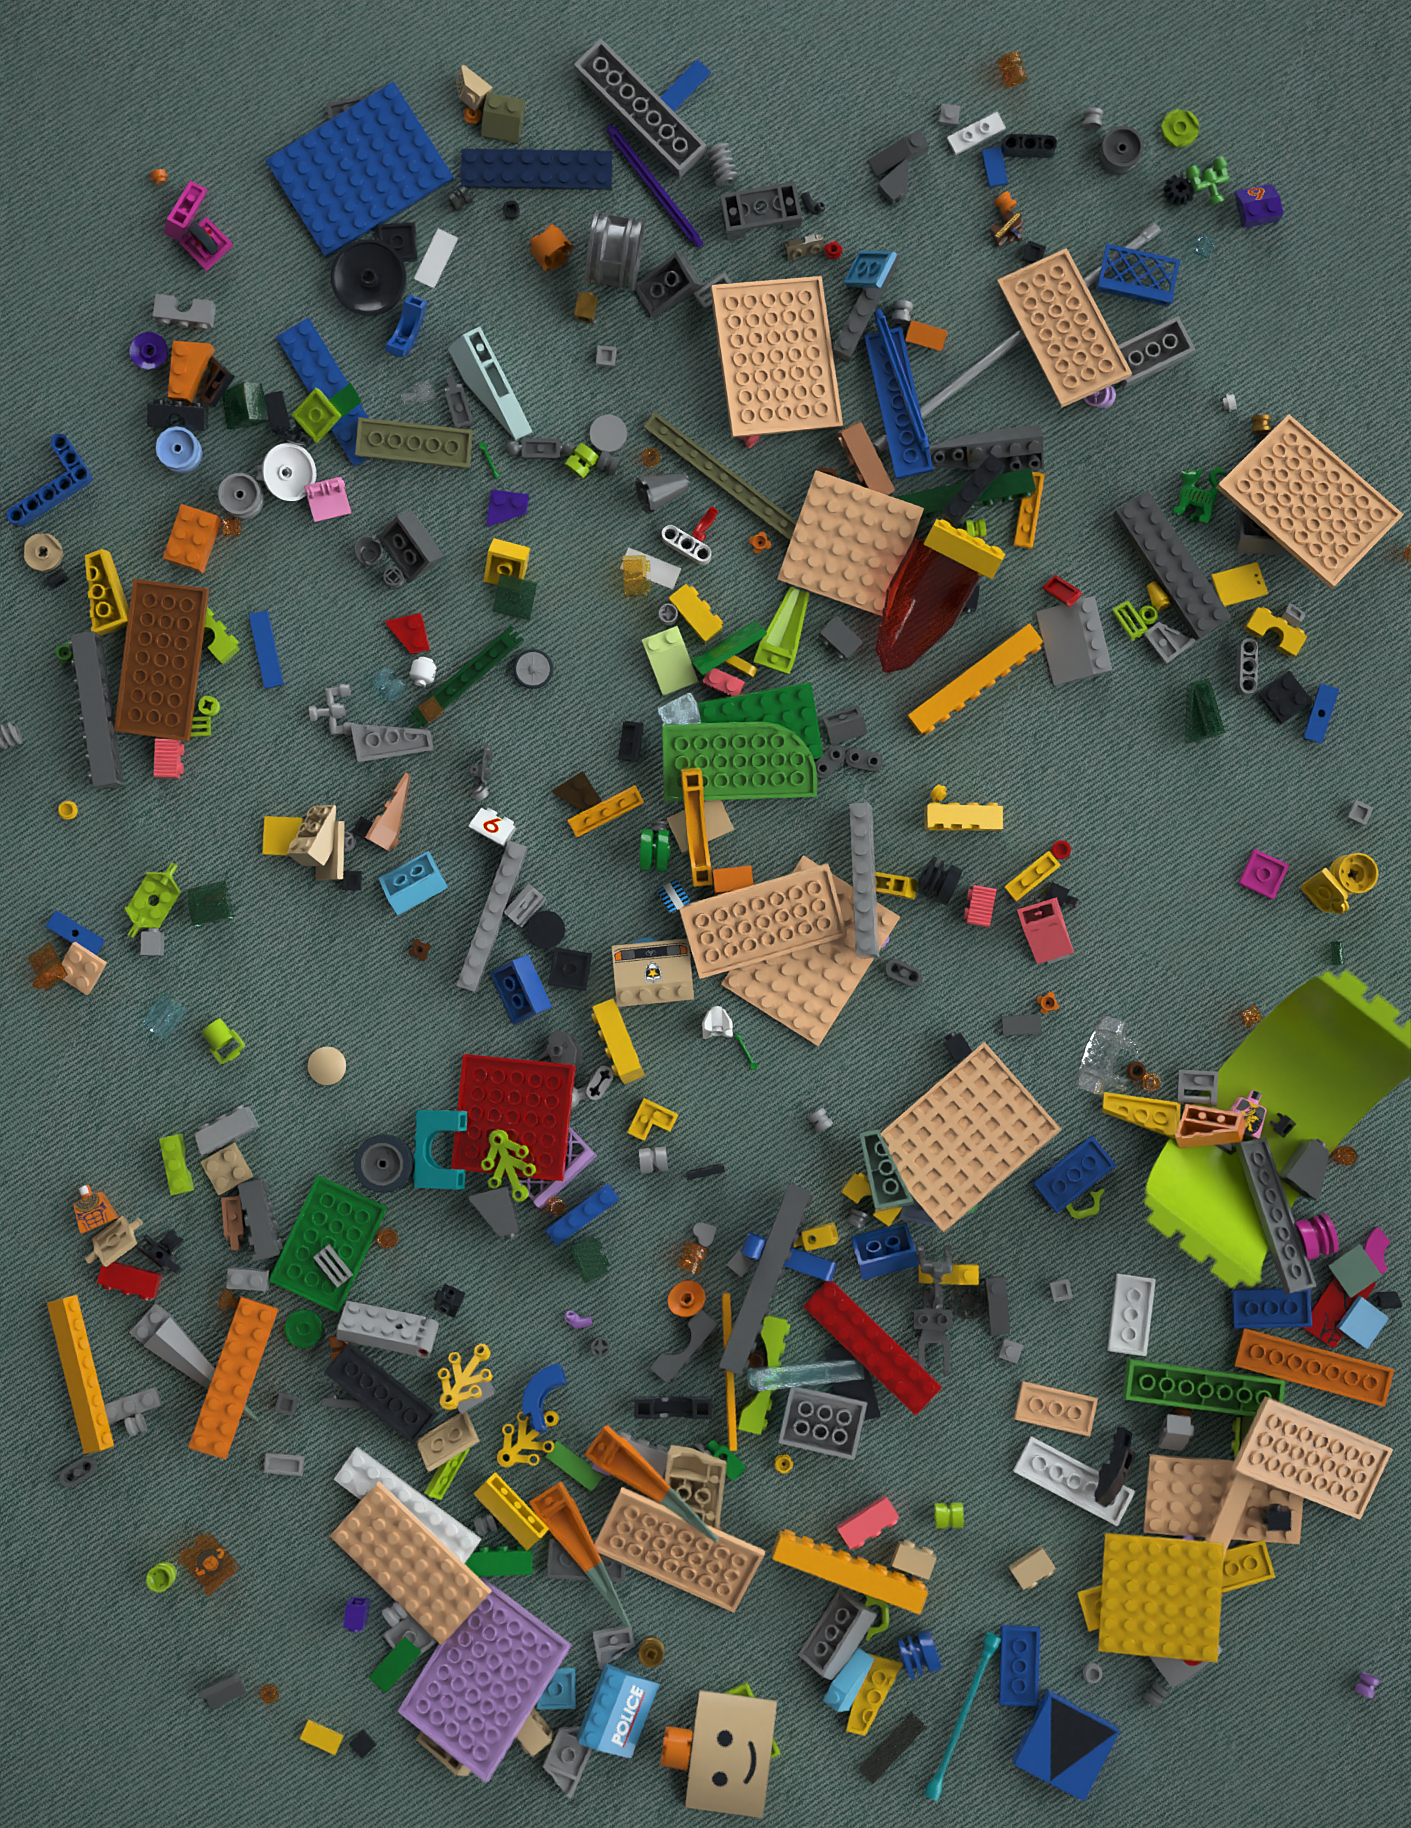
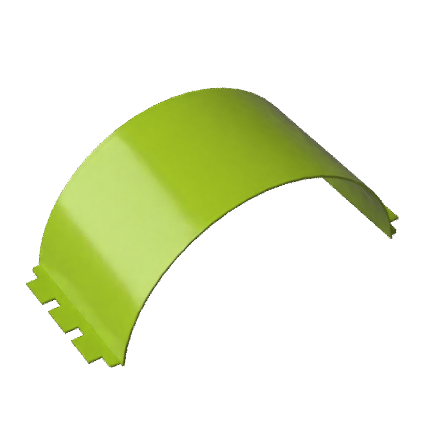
(1317, 1060)

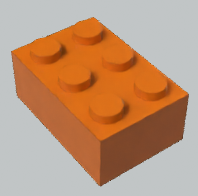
(192, 538)

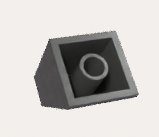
(1306, 1168)
(498, 1210)

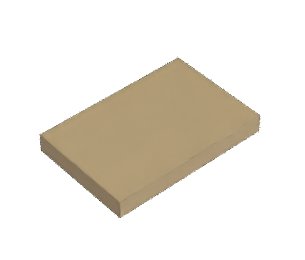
(716, 822)
(334, 866)
(447, 1440)

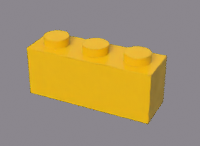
(696, 613)

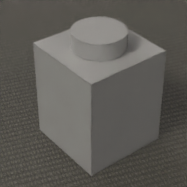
(152, 942)

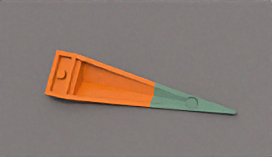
(624, 1462)
(565, 1522)

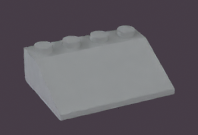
(1074, 641)
(822, 1422)

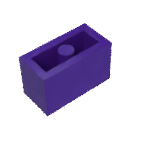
(356, 1614)

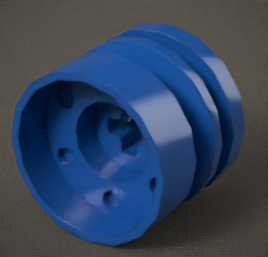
(919, 1654)

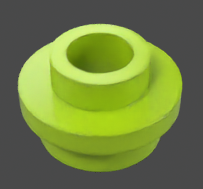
(1154, 614)

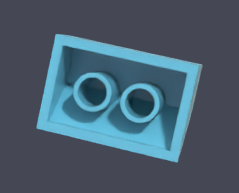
(412, 883)

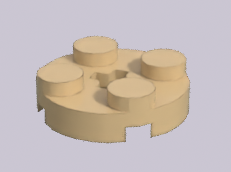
(32, 552)

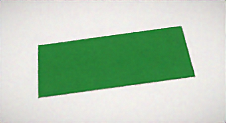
(345, 400)
(395, 1664)

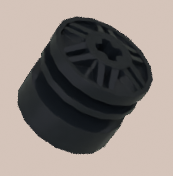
(938, 880)

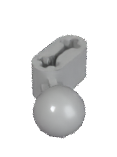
(584, 1093)

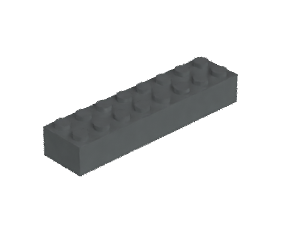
(1171, 565)
(96, 710)

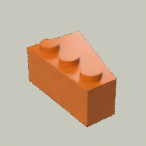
(187, 368)
(1209, 1127)

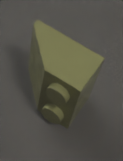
(503, 118)

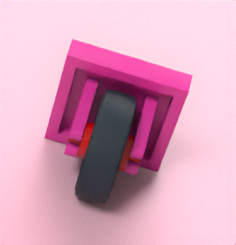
(206, 243)

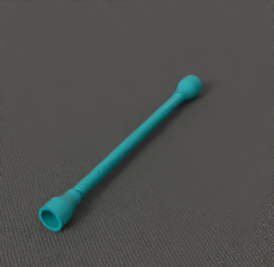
(934, 1787)

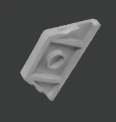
(566, 1759)

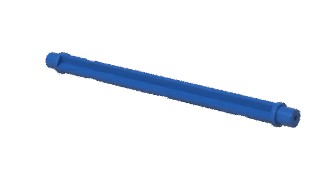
(901, 379)

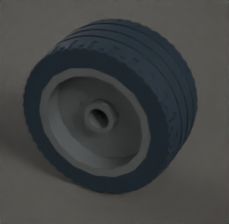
(398, 1163)

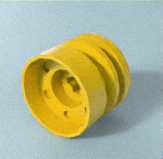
(1363, 869)

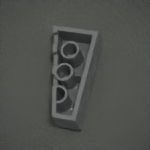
(260, 1219)

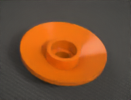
(681, 1293)

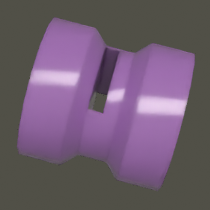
(1363, 1687)

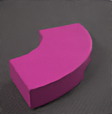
(1375, 1248)

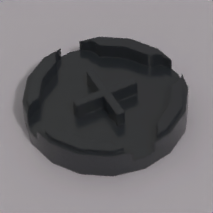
(546, 929)

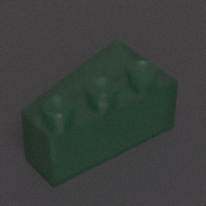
(1202, 713)

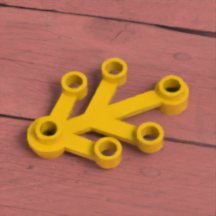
(463, 1379)
(524, 1442)

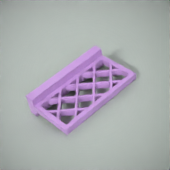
(571, 1171)

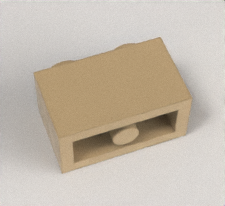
(913, 1559)
(1032, 1568)

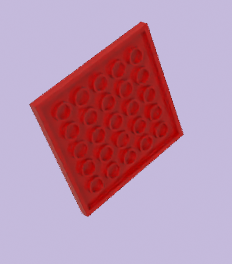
(523, 1100)

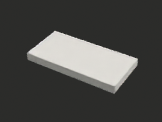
(1131, 1314)

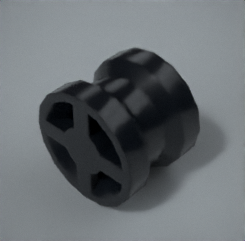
(171, 1241)

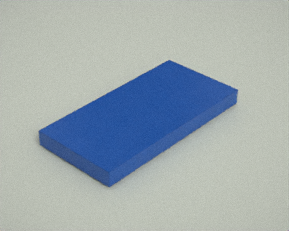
(1074, 1174)
(1270, 1308)
(1019, 1665)

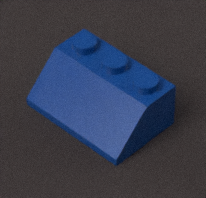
(520, 989)
(884, 1251)

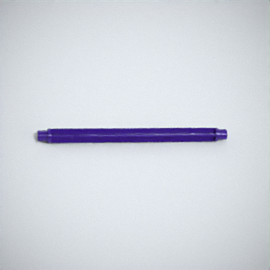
(655, 187)

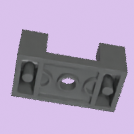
(740, 209)

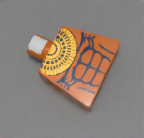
(93, 1210)

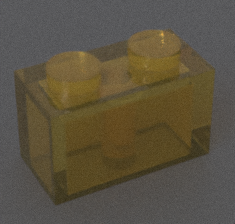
(635, 575)

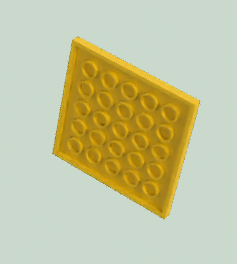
(1161, 1597)

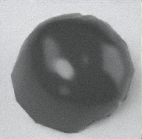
(368, 551)

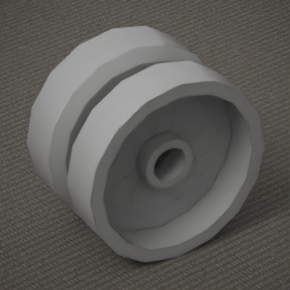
(231, 493)

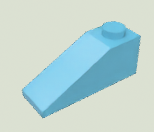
(848, 1681)

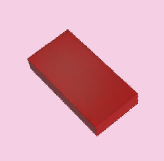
(1062, 590)

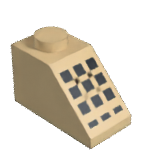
(472, 88)

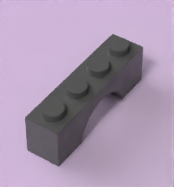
(668, 1364)

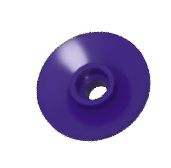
(142, 344)

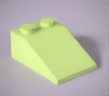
(669, 660)

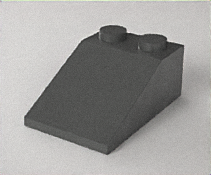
(668, 284)

